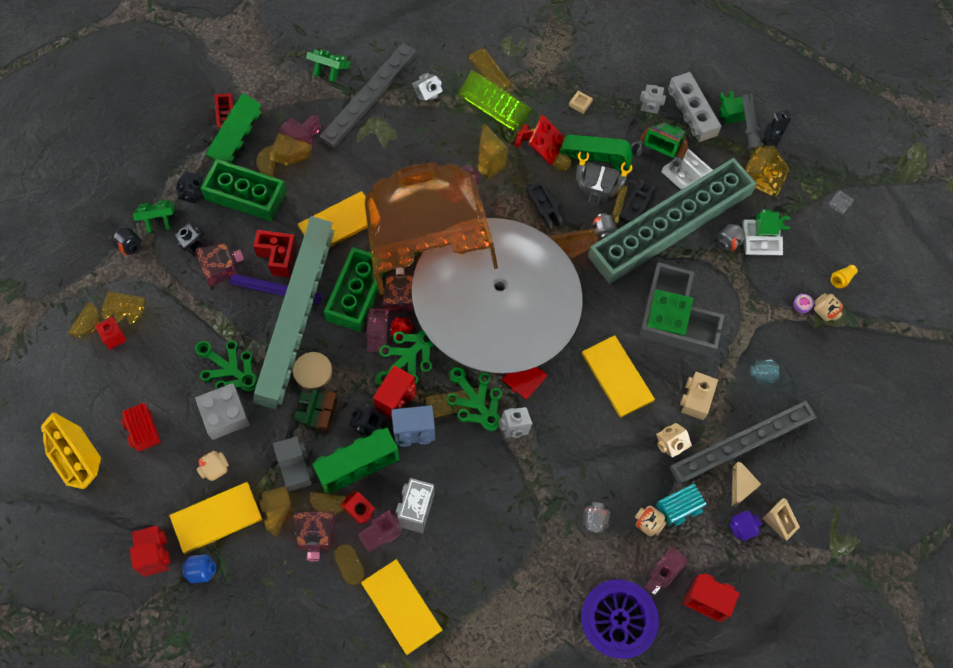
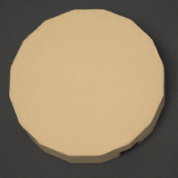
(312, 371)

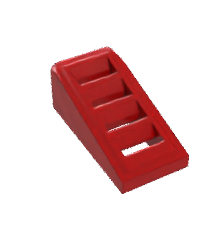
(222, 98)

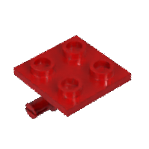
(543, 139)

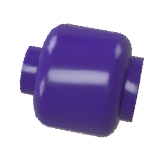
(745, 525)

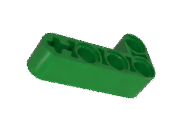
(599, 149)

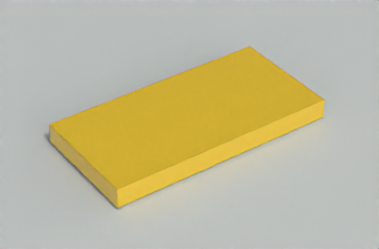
(347, 218)
(617, 376)
(215, 517)
(401, 607)

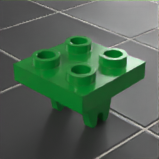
(324, 57)
(147, 211)
(670, 312)

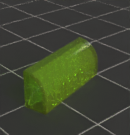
(494, 101)

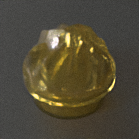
(562, 162)

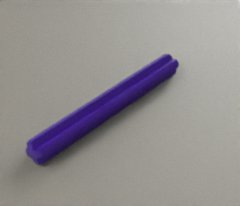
(265, 286)

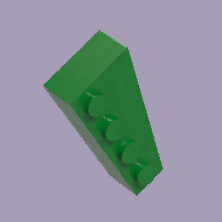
(233, 129)

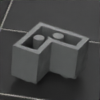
(291, 458)

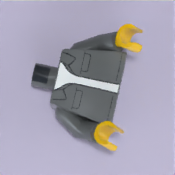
(599, 181)

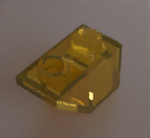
(289, 150)
(277, 508)

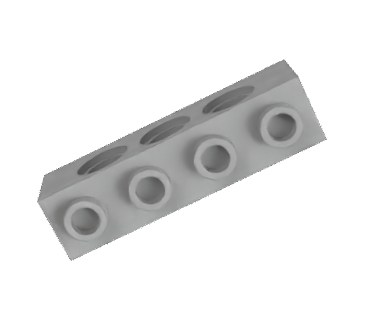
(694, 107)

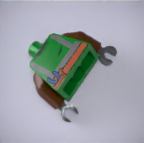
(664, 139)

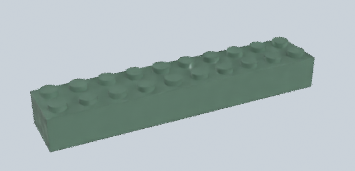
(671, 220)
(293, 314)

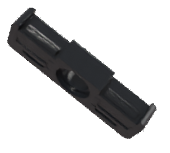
(776, 128)

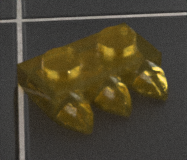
(123, 305)

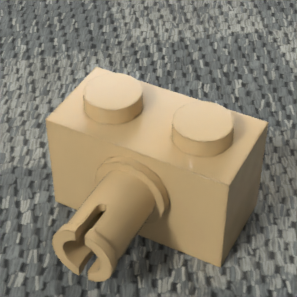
(699, 395)

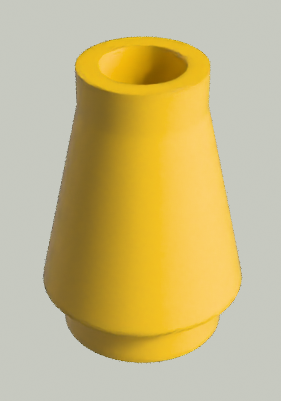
(842, 277)

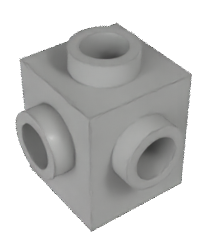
(427, 87)
(652, 98)
(515, 422)

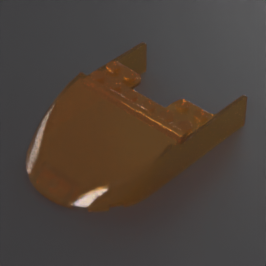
(422, 211)

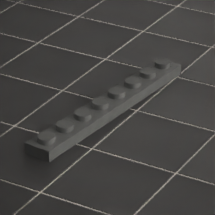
(368, 95)
(742, 442)

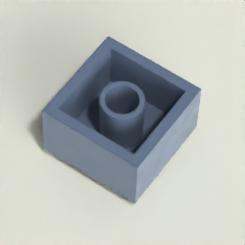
(413, 425)

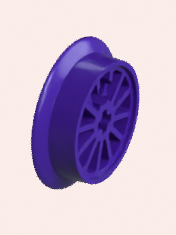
(641, 599)

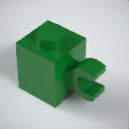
(731, 108)
(769, 223)

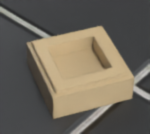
(580, 102)

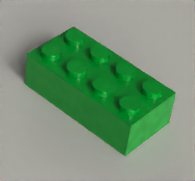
(243, 190)
(353, 292)
(356, 461)

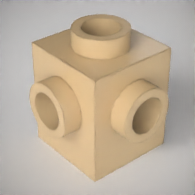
(673, 440)

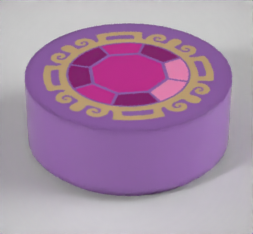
(803, 303)

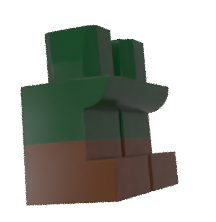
(319, 411)

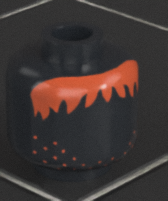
(126, 240)

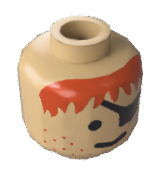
(828, 307)
(212, 465)
(650, 521)

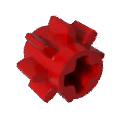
(401, 325)

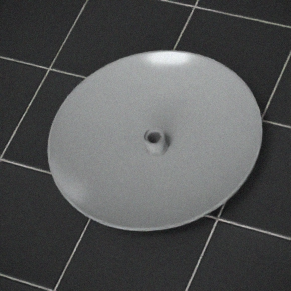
(492, 327)

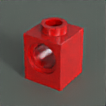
(110, 333)
(351, 501)

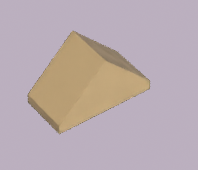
(742, 483)
(782, 519)

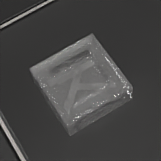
(841, 202)

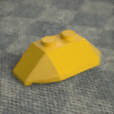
(70, 451)

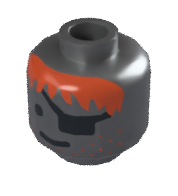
(604, 225)
(730, 237)

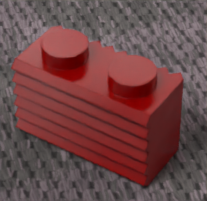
(140, 427)

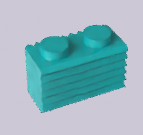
(681, 505)

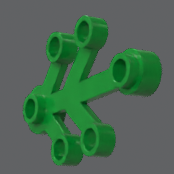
(408, 354)
(229, 368)
(475, 401)

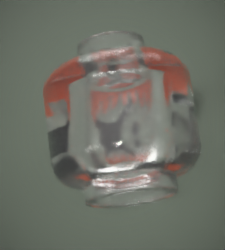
(596, 517)

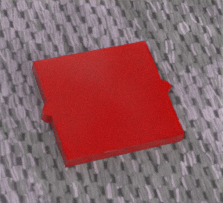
(525, 381)

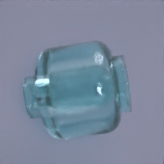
(765, 371)

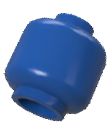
(198, 568)

